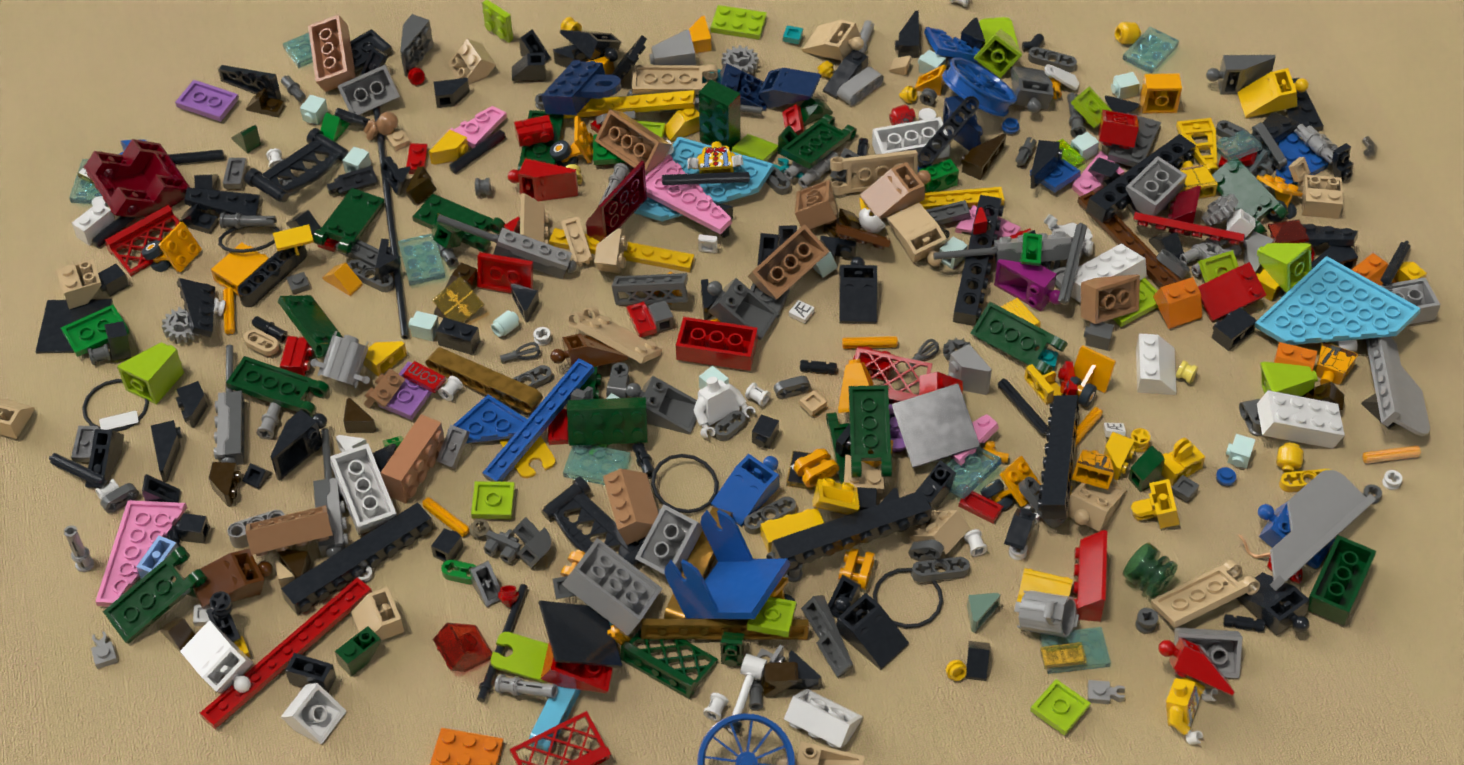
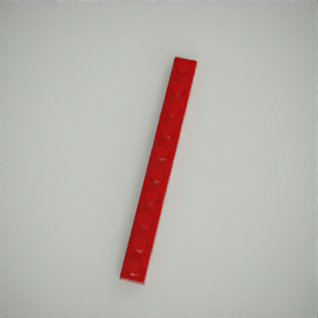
(280, 656)

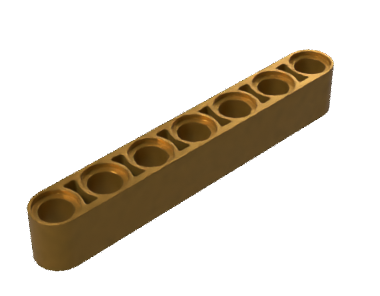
(485, 380)
(703, 559)

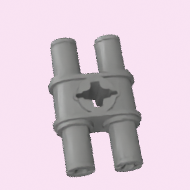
(1317, 142)
(810, 174)
(1205, 250)

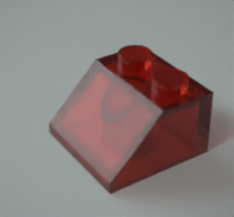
(462, 646)

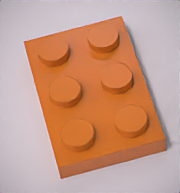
(466, 748)

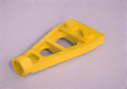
(1199, 128)

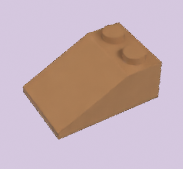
(816, 205)
(1109, 297)

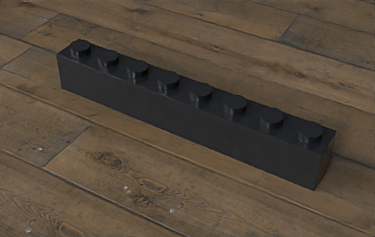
(1060, 457)
(853, 529)
(352, 561)

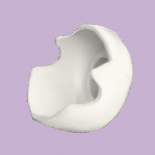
(870, 223)

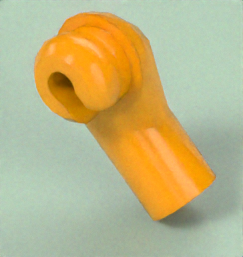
(990, 447)

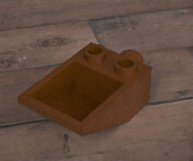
(587, 349)
(234, 574)

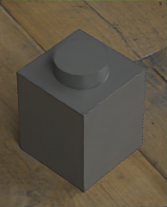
(661, 316)
(1099, 335)

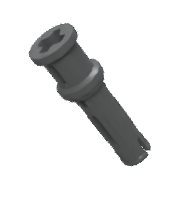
(1076, 120)
(239, 220)

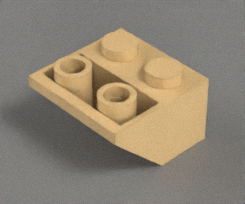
(471, 61)
(1322, 196)
(610, 252)
(79, 282)
(13, 417)
(944, 526)
(378, 613)

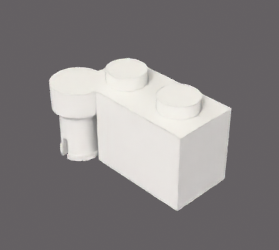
(93, 221)

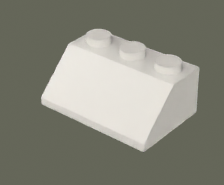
(1155, 365)
(822, 718)

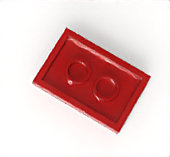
(500, 272)

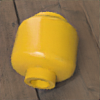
(1127, 32)
(1290, 457)

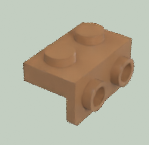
(385, 390)

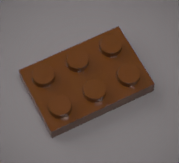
(862, 236)

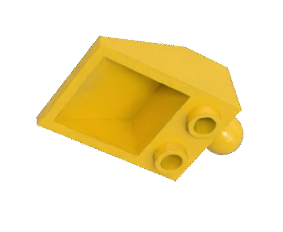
(1271, 93)
(836, 496)

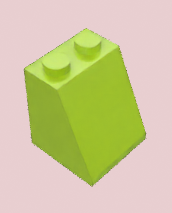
(152, 372)

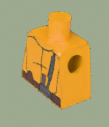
(1334, 363)
(1094, 469)

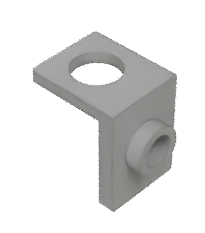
(778, 656)

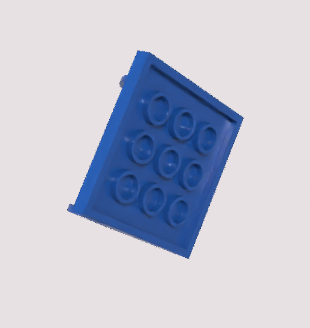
(735, 585)

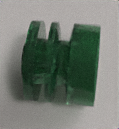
(1150, 570)

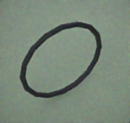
(244, 250)
(99, 387)
(689, 457)
(916, 624)

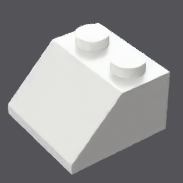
(313, 713)

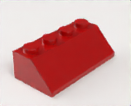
(1091, 576)

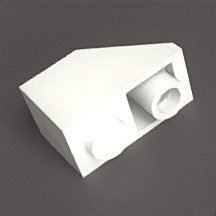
(1240, 222)

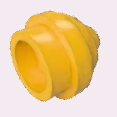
(826, 69)
(909, 94)
(956, 670)

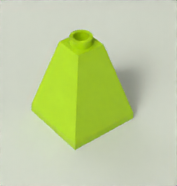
(999, 53)
(1286, 262)
(1287, 378)

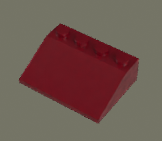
(618, 204)

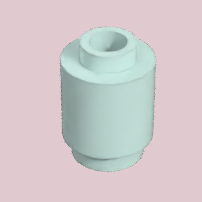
(505, 323)

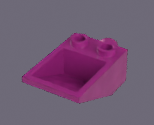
(1027, 282)

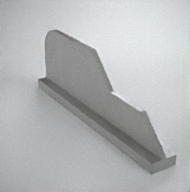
(1396, 392)
(1315, 519)

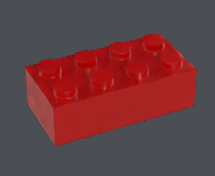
(716, 343)

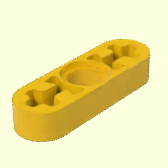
(1296, 484)

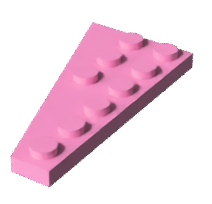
(685, 199)
(137, 532)

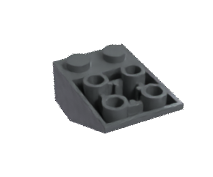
(415, 41)

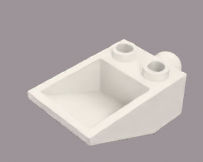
(216, 656)

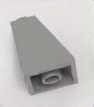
(674, 51)

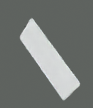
(119, 420)

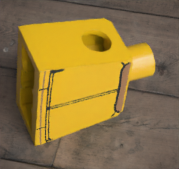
(1199, 176)

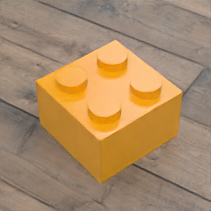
(1160, 93)

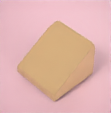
(901, 65)
(284, 575)

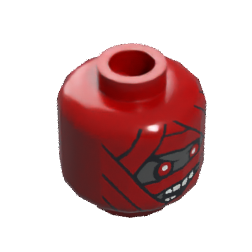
(901, 115)

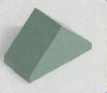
(981, 607)

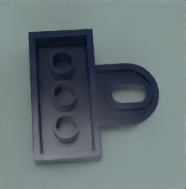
(577, 86)

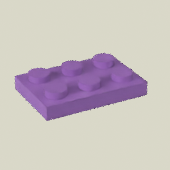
(207, 100)
(408, 398)

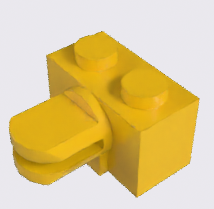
(1183, 460)
(1159, 505)

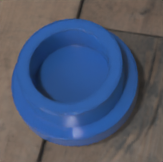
(1010, 126)
(1225, 476)

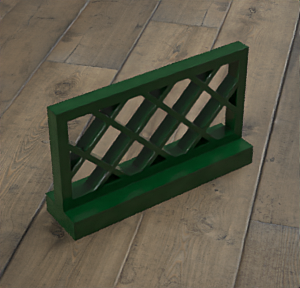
(659, 668)

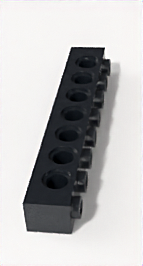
(1115, 196)
(972, 285)

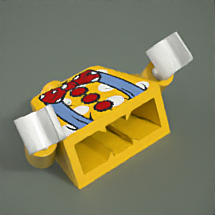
(715, 160)
(1182, 705)

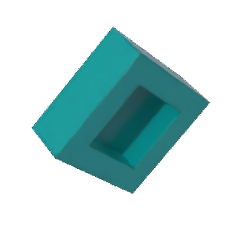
(792, 34)
(1050, 357)

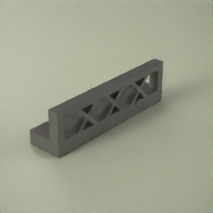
(648, 285)

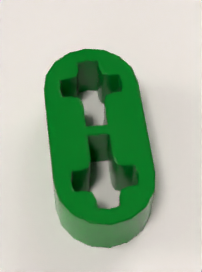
(459, 573)

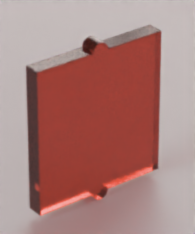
(1288, 232)

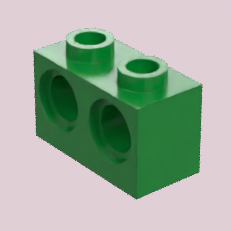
(943, 176)

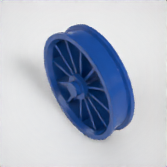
(973, 80)
(746, 757)

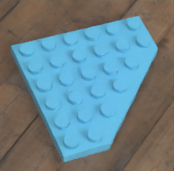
(721, 192)
(1336, 306)

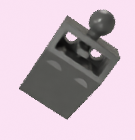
(1240, 71)
(1031, 88)
(745, 309)
(670, 406)

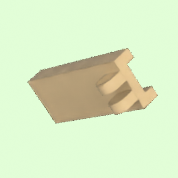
(577, 241)

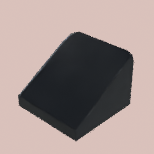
(256, 475)

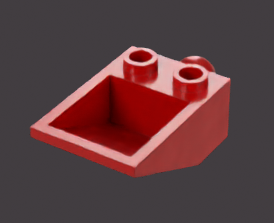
(545, 180)
(1192, 661)

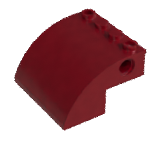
(137, 180)

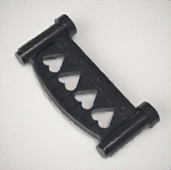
(317, 143)
(575, 499)

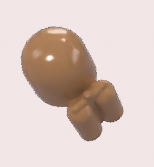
(385, 125)

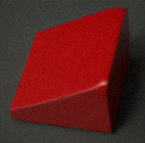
(980, 223)
(513, 225)

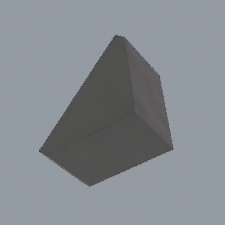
(485, 583)

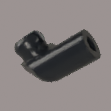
(1037, 41)

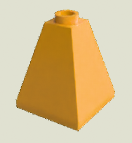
(854, 375)

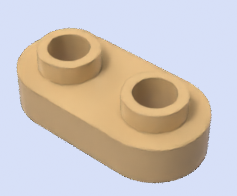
(264, 343)

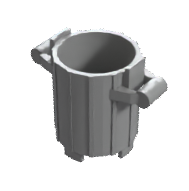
(344, 360)
(1047, 613)

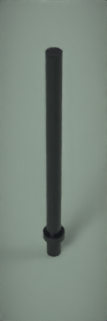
(485, 686)

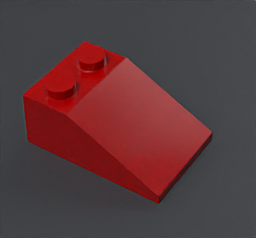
(1118, 129)
(1230, 291)
(576, 675)

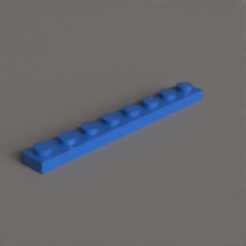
(538, 421)

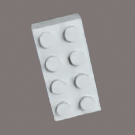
(908, 137)
(1114, 262)
(1300, 419)
(362, 488)

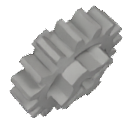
(741, 58)
(1220, 209)
(177, 326)

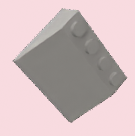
(612, 586)

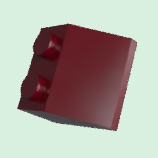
(1185, 206)

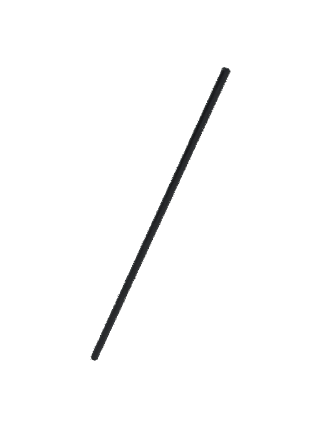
(392, 234)

